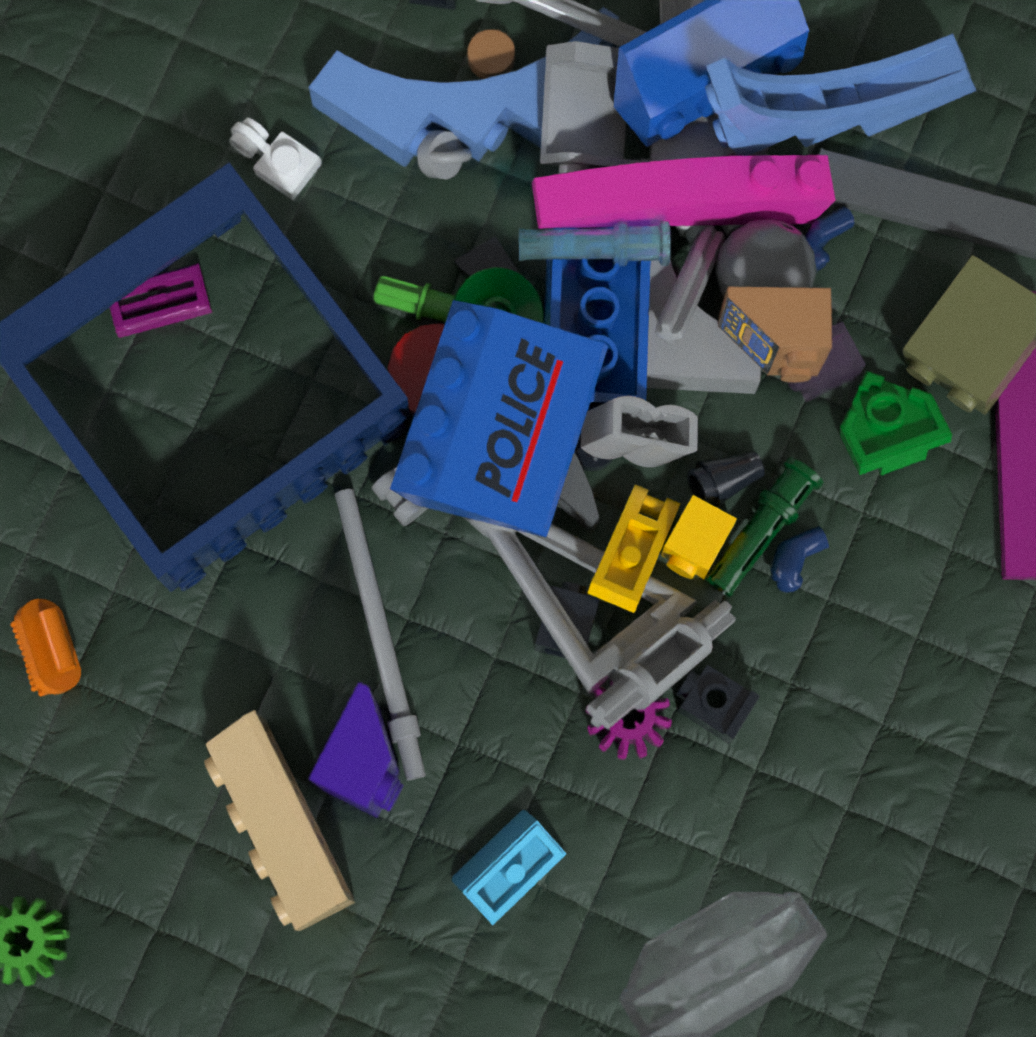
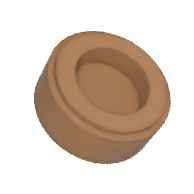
(491, 54)

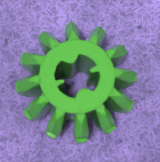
(39, 931)

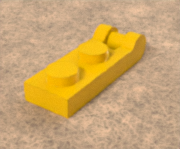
(633, 549)

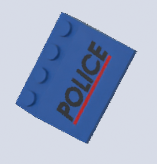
(498, 419)

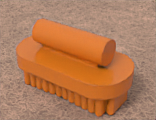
(46, 647)

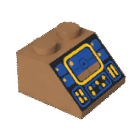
(780, 328)

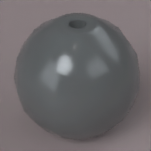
(765, 256)

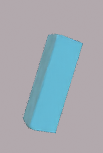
(508, 866)

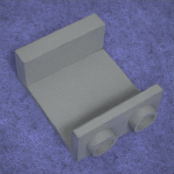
(578, 111)

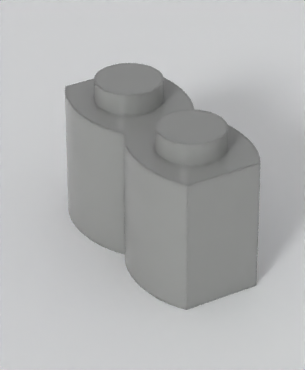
(639, 431)

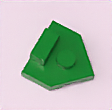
(891, 426)

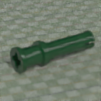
(776, 509)

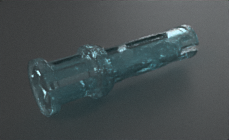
(621, 243)

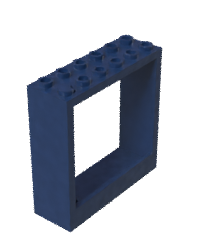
(114, 273)

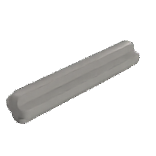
(689, 285)

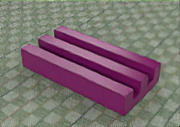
(166, 316)

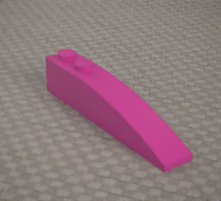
(688, 192)

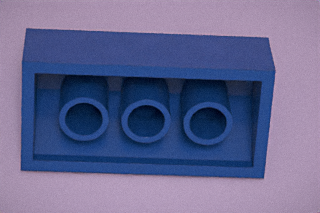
(665, 69)
(609, 307)

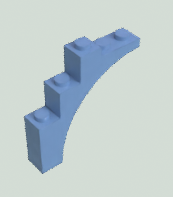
(877, 95)
(400, 112)

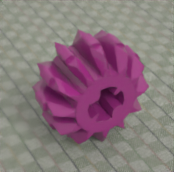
(637, 733)

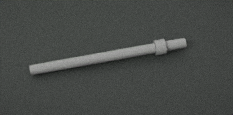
(403, 726)

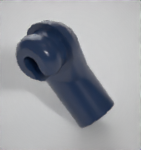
(791, 556)

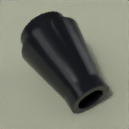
(723, 477)

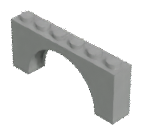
(705, 354)

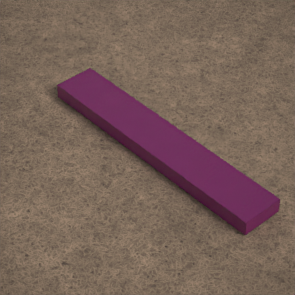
(1017, 472)

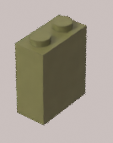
(975, 337)

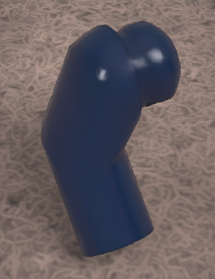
(826, 229)

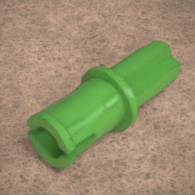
(413, 298)

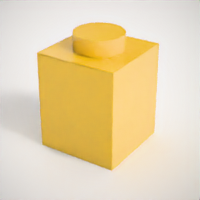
(697, 538)

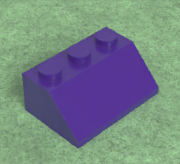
(360, 758)

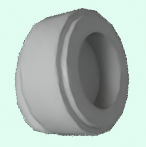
(441, 154)

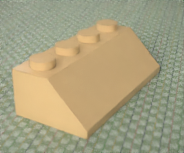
(278, 821)

